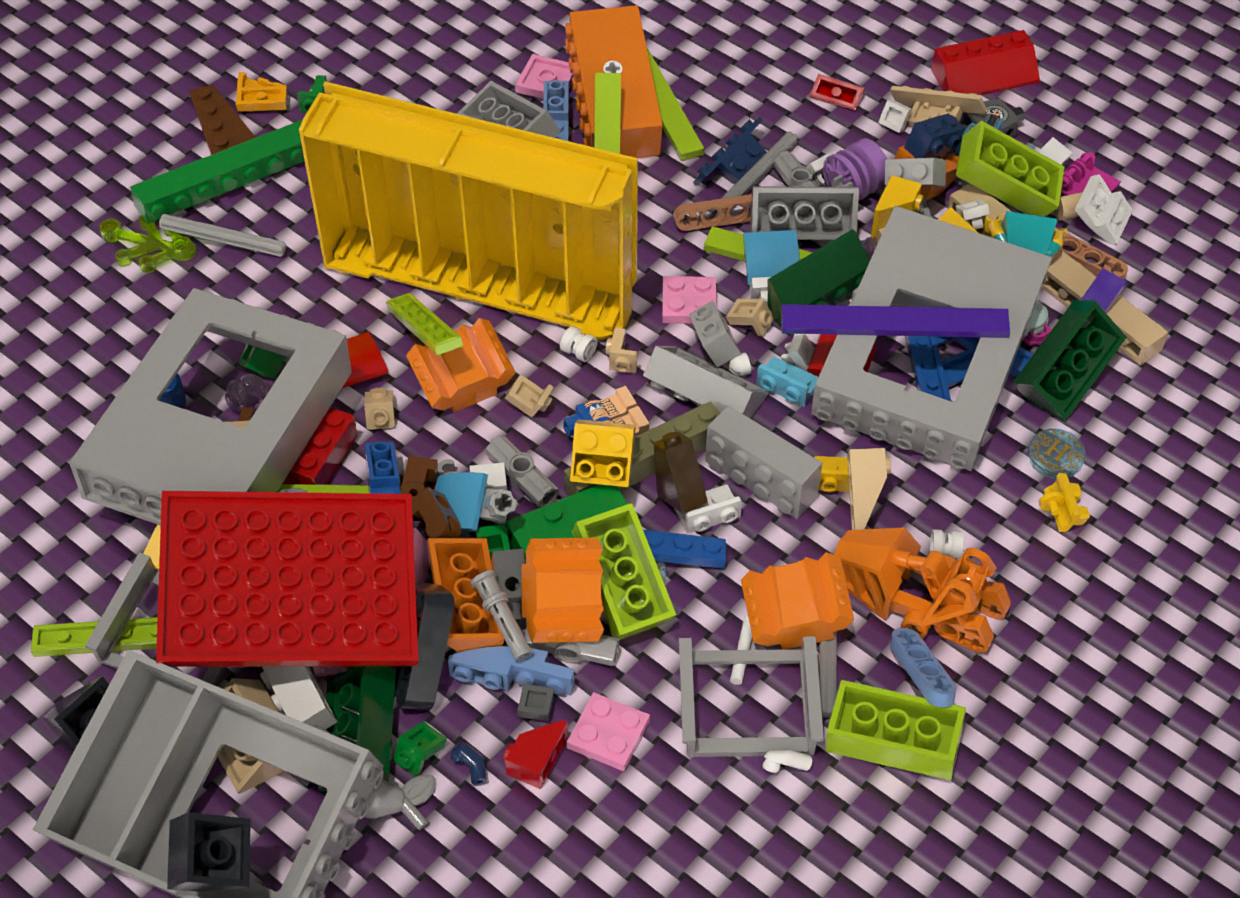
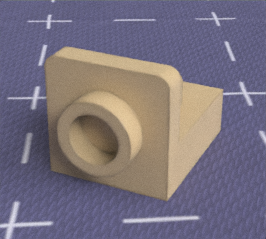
(751, 312)

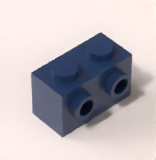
(935, 137)

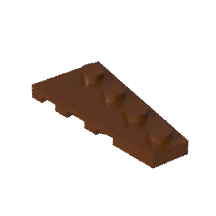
(218, 120)

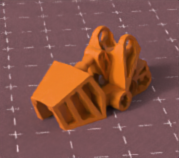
(879, 559)

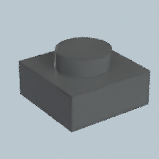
(535, 702)

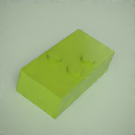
(1010, 170)
(631, 581)
(895, 730)

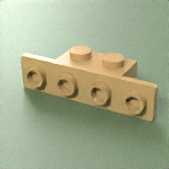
(933, 103)

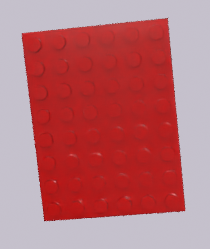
(286, 579)

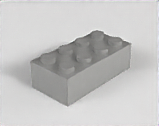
(763, 462)

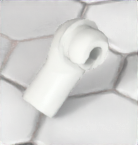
(788, 758)

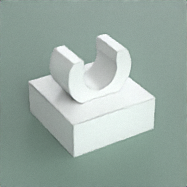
(895, 115)
(817, 169)
(973, 211)
(758, 288)
(799, 351)

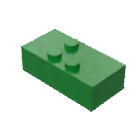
(559, 517)

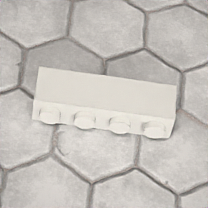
(298, 694)

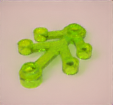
(179, 249)

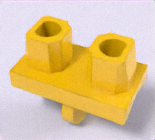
(1062, 503)

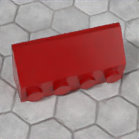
(987, 64)

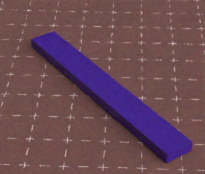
(895, 321)

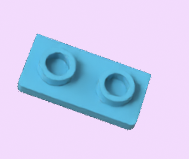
(787, 381)

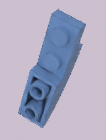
(557, 104)
(497, 669)

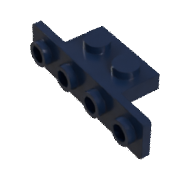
(738, 157)

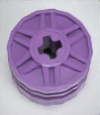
(861, 164)

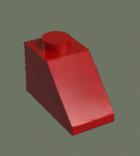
(535, 753)

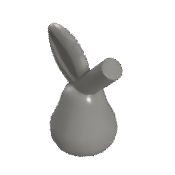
(391, 799)

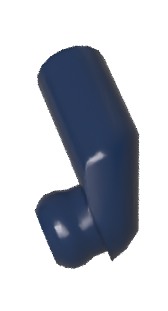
(466, 754)

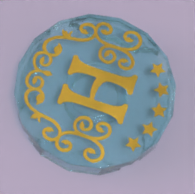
(1056, 452)

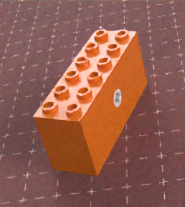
(615, 43)

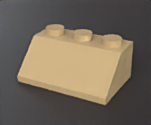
(241, 768)

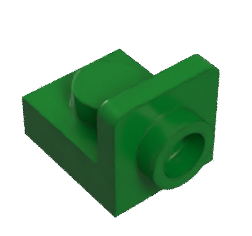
(306, 99)
(417, 746)

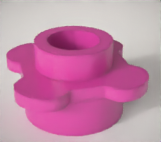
(1037, 339)

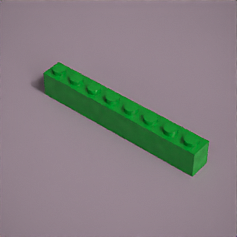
(218, 173)

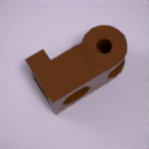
(418, 474)
(437, 514)

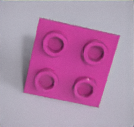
(1079, 172)

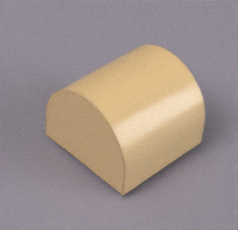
(1067, 207)

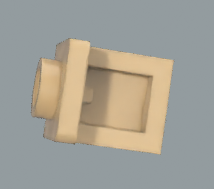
(619, 358)
(529, 396)
(379, 409)

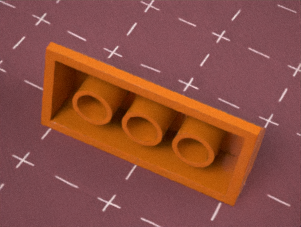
(454, 566)

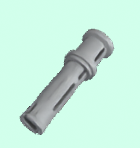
(496, 602)

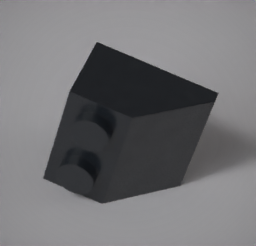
(208, 852)

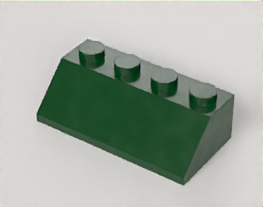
(821, 277)
(1070, 359)
(364, 709)

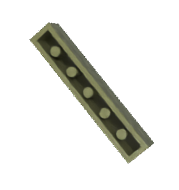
(691, 424)

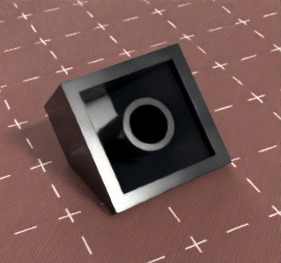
(75, 711)

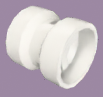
(581, 345)
(947, 543)

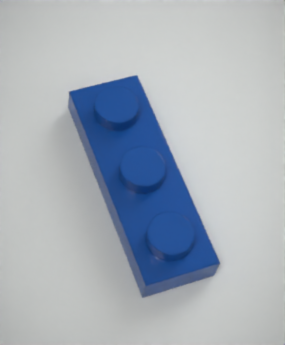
(687, 549)

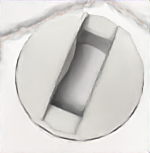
(740, 365)

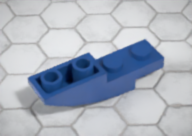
(382, 468)

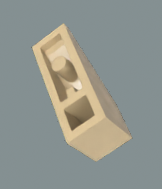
(866, 478)

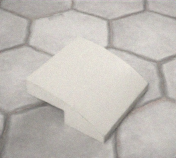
(1102, 210)

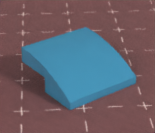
(769, 252)
(465, 495)

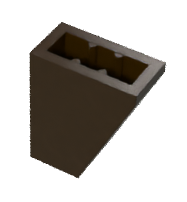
(678, 472)

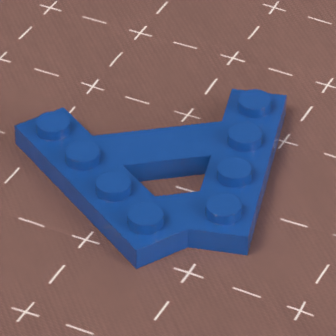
(936, 375)

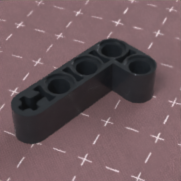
(434, 612)

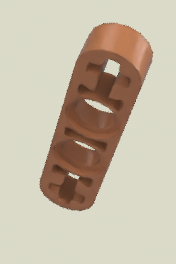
(722, 217)
(1085, 250)

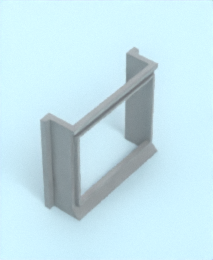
(120, 611)
(761, 745)

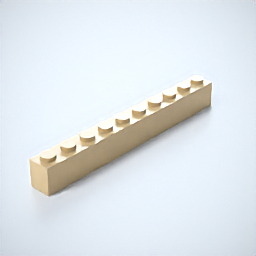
(1069, 281)

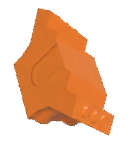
(463, 374)
(562, 590)
(797, 602)

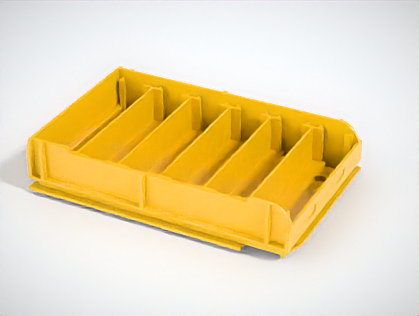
(473, 209)

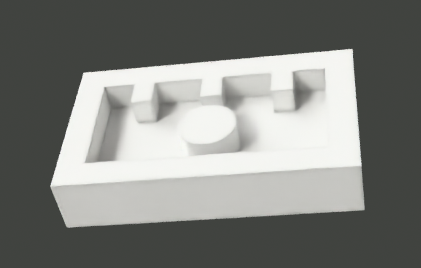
(721, 508)

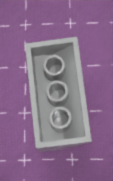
(509, 109)
(811, 211)
(702, 381)

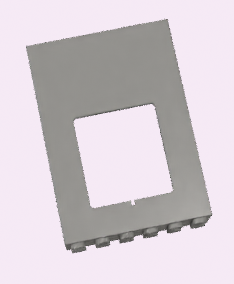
(932, 266)
(158, 447)
(152, 755)

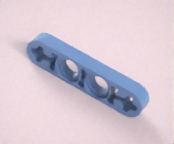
(923, 667)

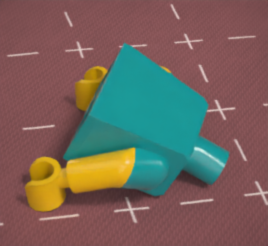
(1027, 231)

